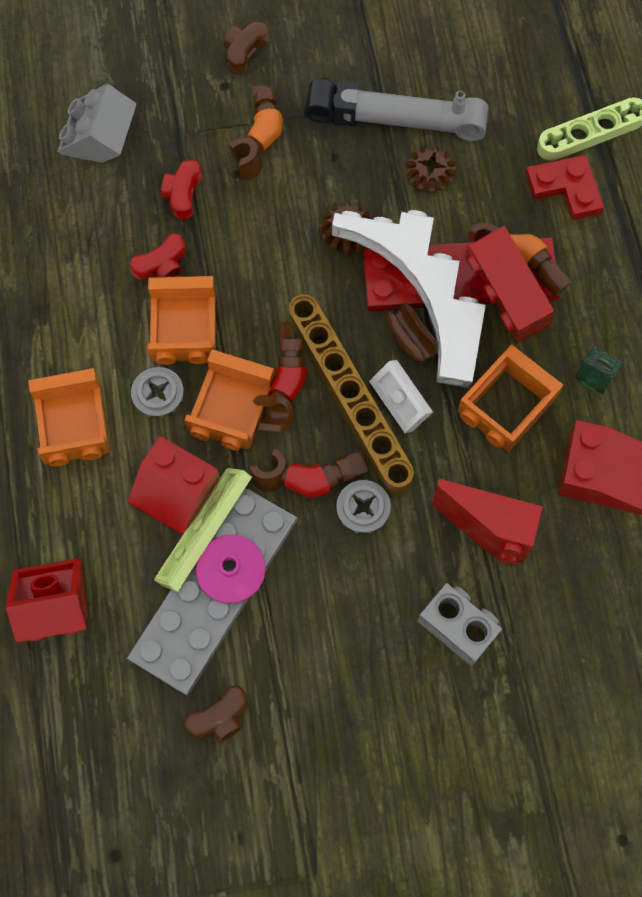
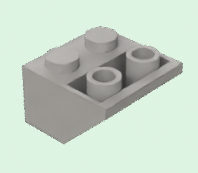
(97, 125)

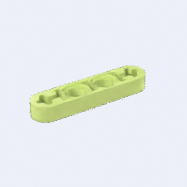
(591, 127)

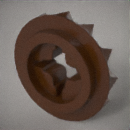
(441, 175)

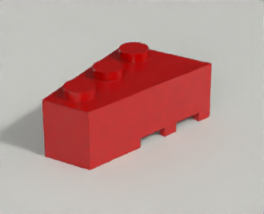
(510, 285)

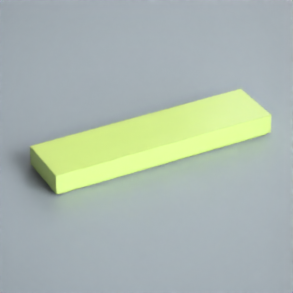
(202, 529)

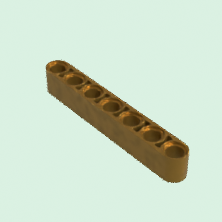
(355, 408)

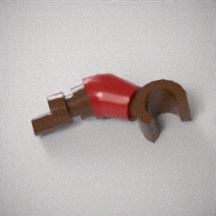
(286, 385)
(305, 479)

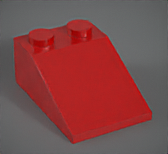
(602, 468)
(493, 521)

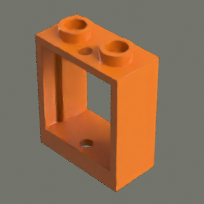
(526, 373)

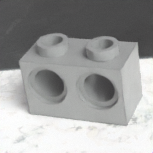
(453, 631)

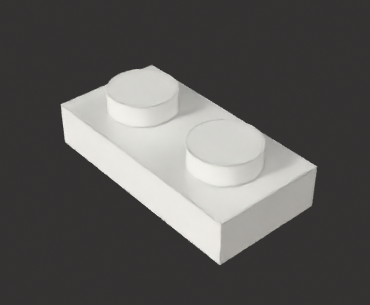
(401, 396)

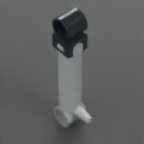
(349, 104)

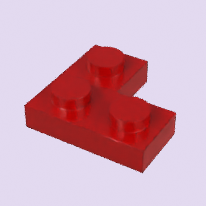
(572, 179)

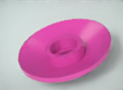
(233, 585)

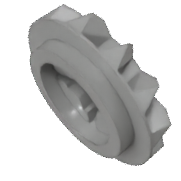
(159, 378)
(363, 491)

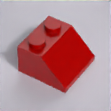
(172, 485)
(47, 600)

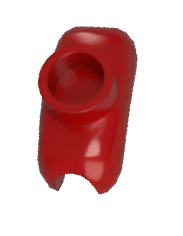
(180, 188)
(161, 261)

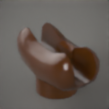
(244, 43)
(412, 334)
(220, 718)

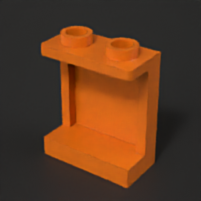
(182, 319)
(226, 401)
(70, 417)

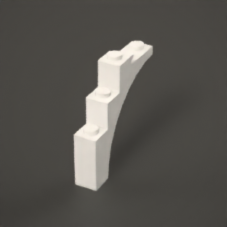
(434, 277)

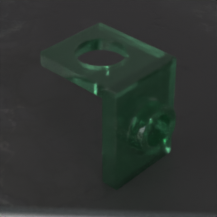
(596, 375)

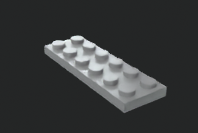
(191, 623)

